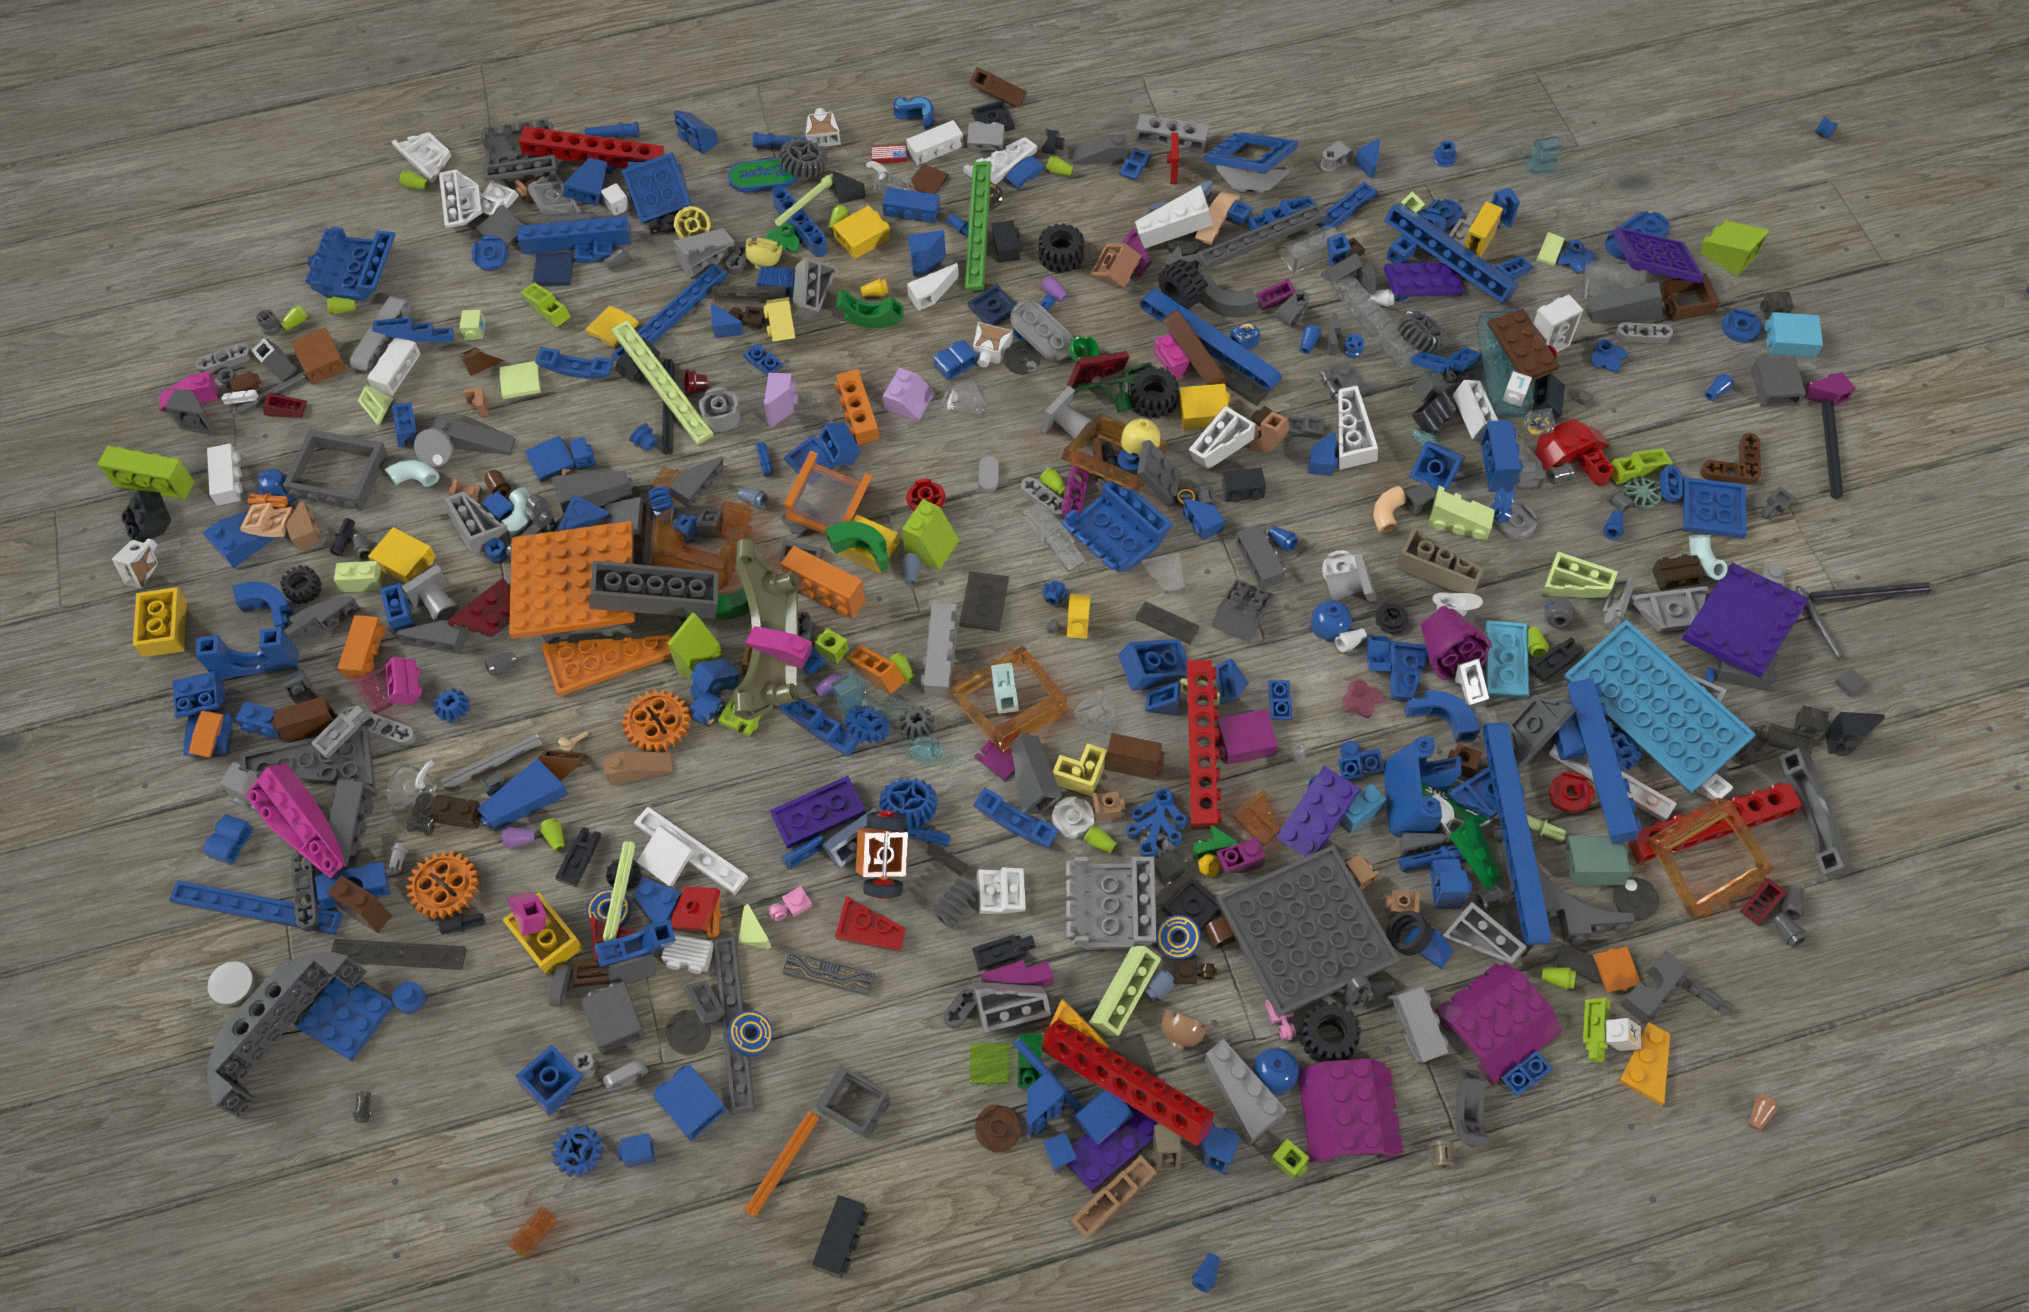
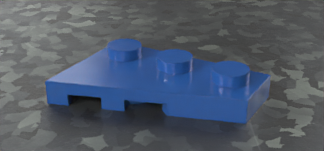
(1406, 667)

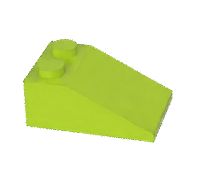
(693, 645)

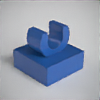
(1239, 212)

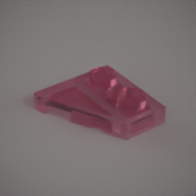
(374, 690)

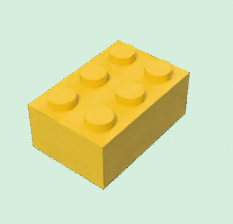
(160, 622)
(548, 946)

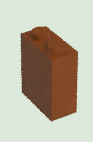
(318, 355)

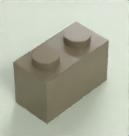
(1166, 1148)

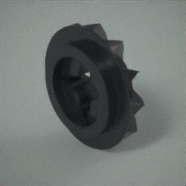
(1394, 611)
(634, 876)

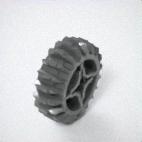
(803, 158)
(1422, 332)

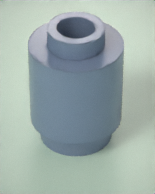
(1158, 986)

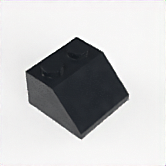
(1850, 731)

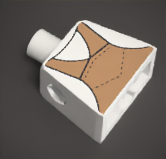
(822, 128)
(991, 343)
(136, 562)

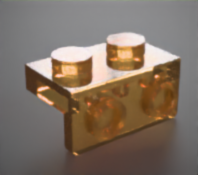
(735, 516)

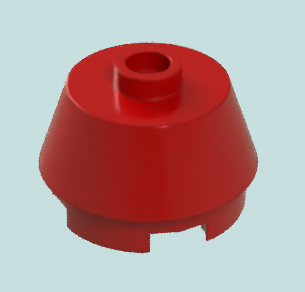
(925, 490)

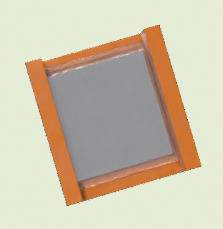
(823, 496)

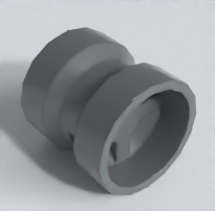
(268, 322)

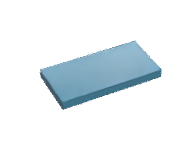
(1507, 660)

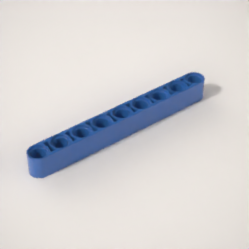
(1216, 343)

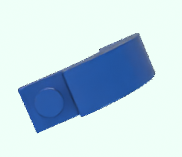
(263, 595)
(1450, 708)
(649, 940)

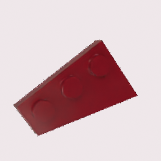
(1094, 366)

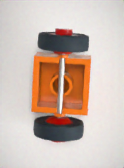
(882, 853)

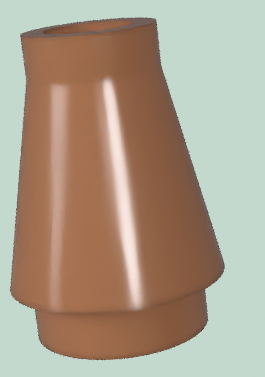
(1763, 1110)

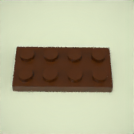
(1523, 344)

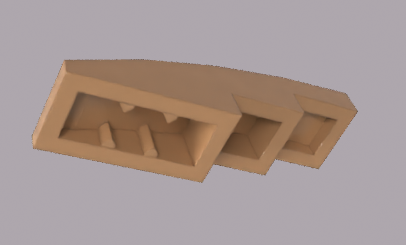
(1113, 1197)

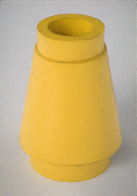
(875, 288)

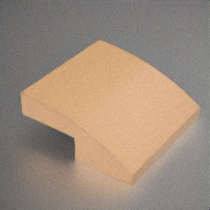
(266, 521)

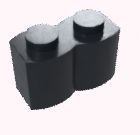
(1434, 412)

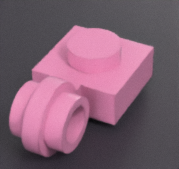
(795, 902)
(1286, 1030)

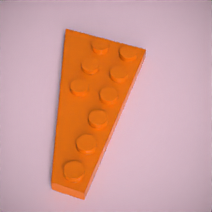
(598, 660)

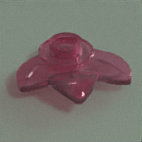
(1362, 701)

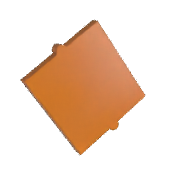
(1617, 969)

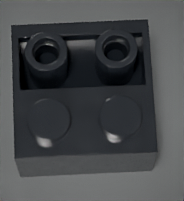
(146, 516)

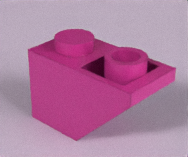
(528, 912)

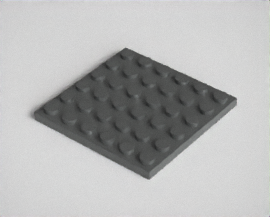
(1306, 930)

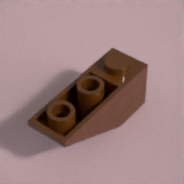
(997, 87)

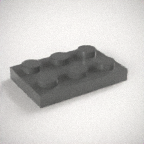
(1158, 473)

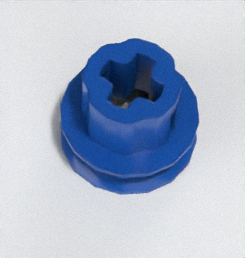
(1445, 154)
(643, 437)

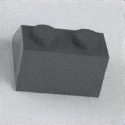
(189, 412)

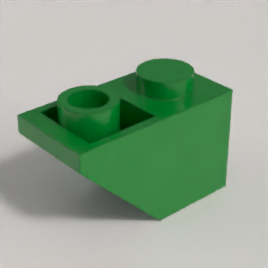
(1026, 1072)

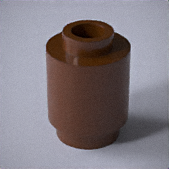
(246, 382)
(496, 482)

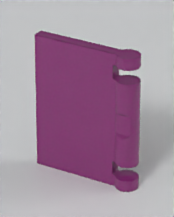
(997, 762)

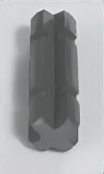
(1710, 998)

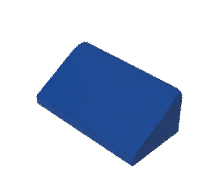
(803, 852)

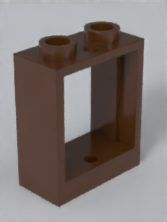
(1704, 290)

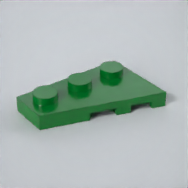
(1476, 851)

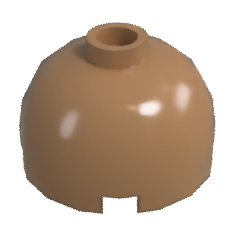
(1182, 1030)

